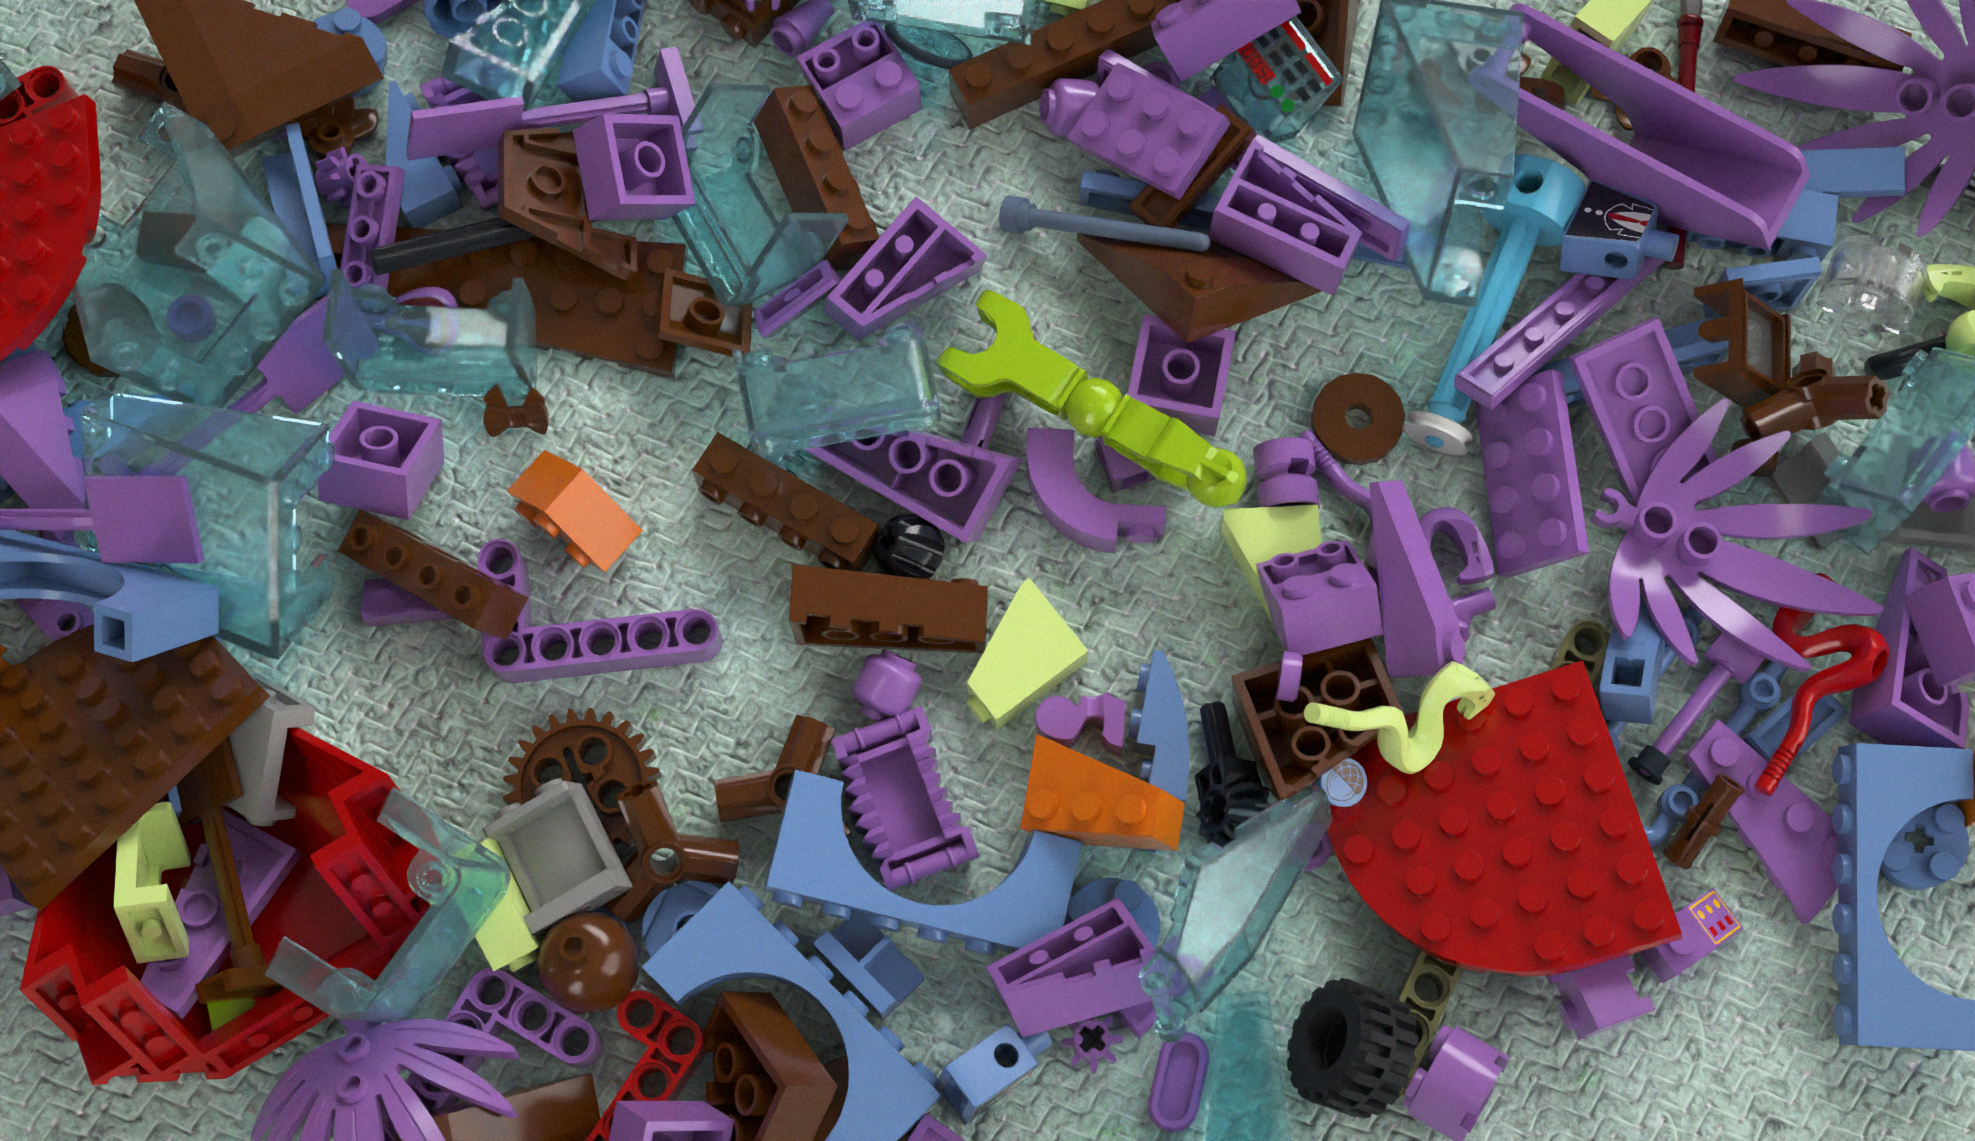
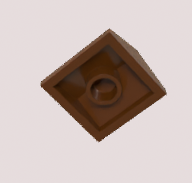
(695, 317)

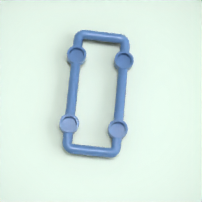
(1757, 694)

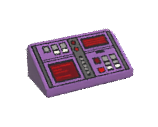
(796, 299)

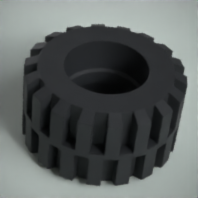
(1352, 1048)

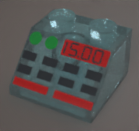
(1277, 81)

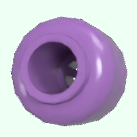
(1065, 103)
(1955, 485)
(886, 685)

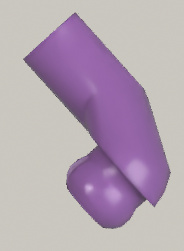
(1472, 605)

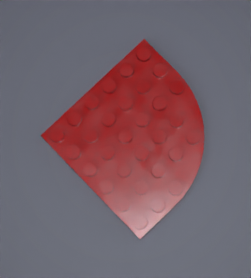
(45, 214)
(1512, 839)

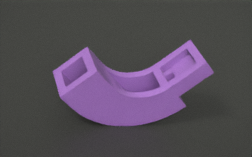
(1075, 510)

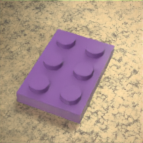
(1148, 130)

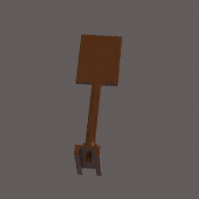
(202, 796)

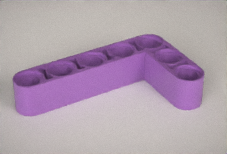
(583, 635)
(509, 1013)

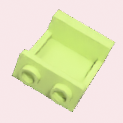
(139, 898)

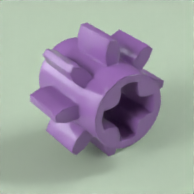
(337, 175)
(1093, 1055)

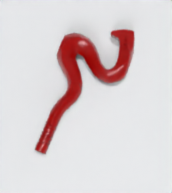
(1867, 662)

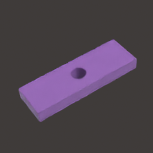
(372, 209)

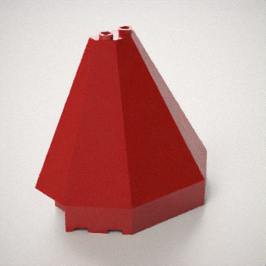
(338, 902)

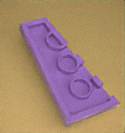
(1783, 829)
(261, 869)

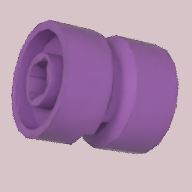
(1286, 472)

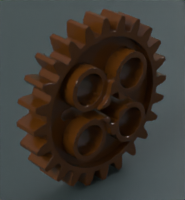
(620, 768)

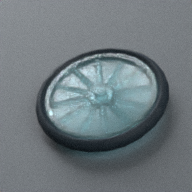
(931, 47)

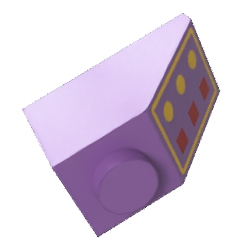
(1704, 927)

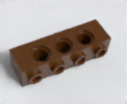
(433, 574)

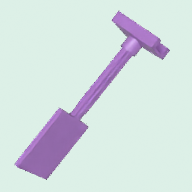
(481, 124)
(296, 366)
(132, 519)

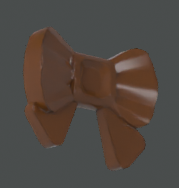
(500, 416)

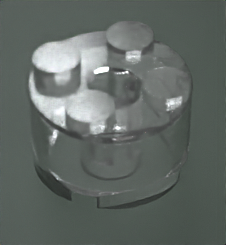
(1872, 285)

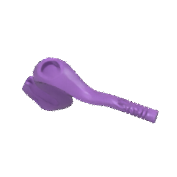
(1445, 519)

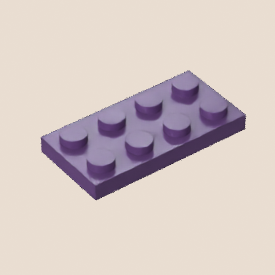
(1637, 401)
(1532, 477)

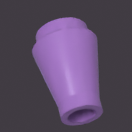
(799, 27)

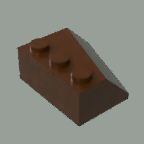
(1287, 746)

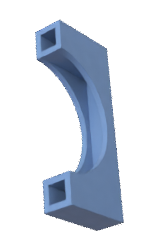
(134, 605)
(819, 867)
(736, 941)
(1878, 994)

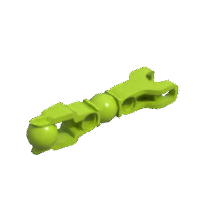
(1091, 405)

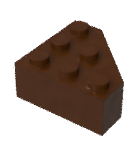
(764, 1070)

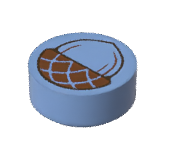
(1344, 783)

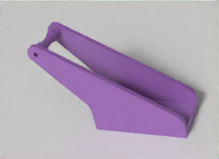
(1687, 153)

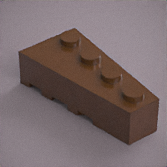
(887, 611)

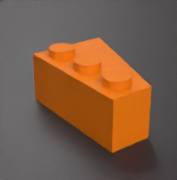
(1096, 802)

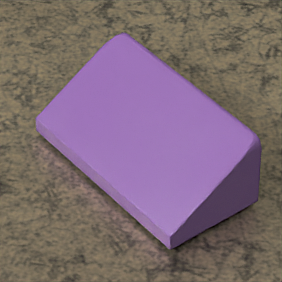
(390, 604)

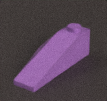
(1415, 607)

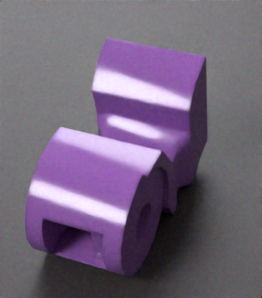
(1065, 722)

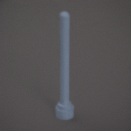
(1020, 215)

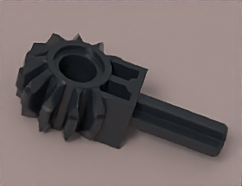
(1228, 785)

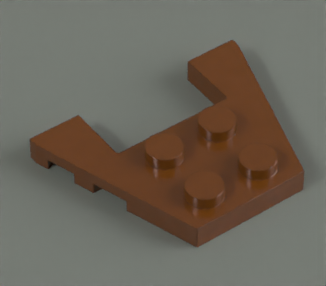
(545, 196)

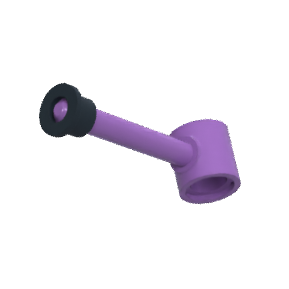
(1729, 661)

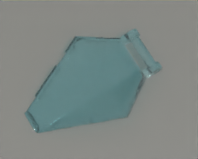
(1228, 906)

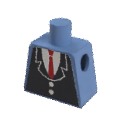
(1614, 234)
(976, 1079)

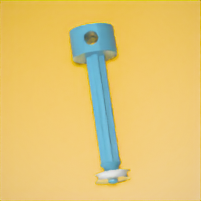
(1534, 214)

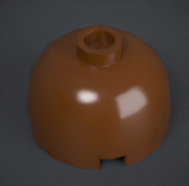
(588, 962)

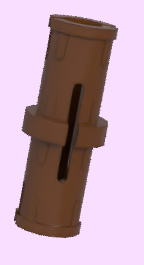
(1703, 820)

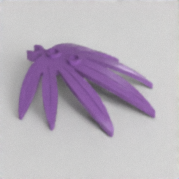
(1934, 97)
(1678, 542)
(362, 1086)

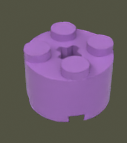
(1456, 1084)

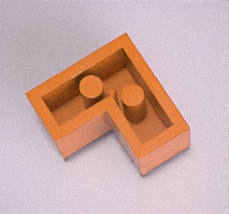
(572, 505)

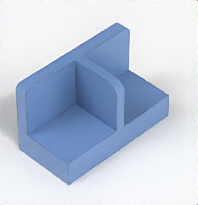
(869, 963)

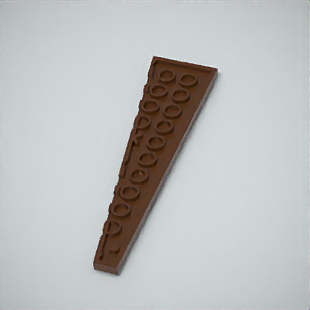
(574, 301)

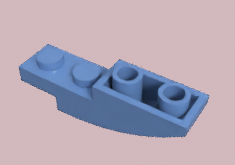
(1161, 729)

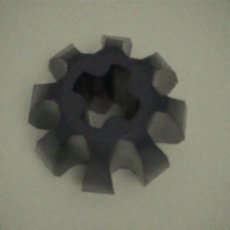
(909, 547)

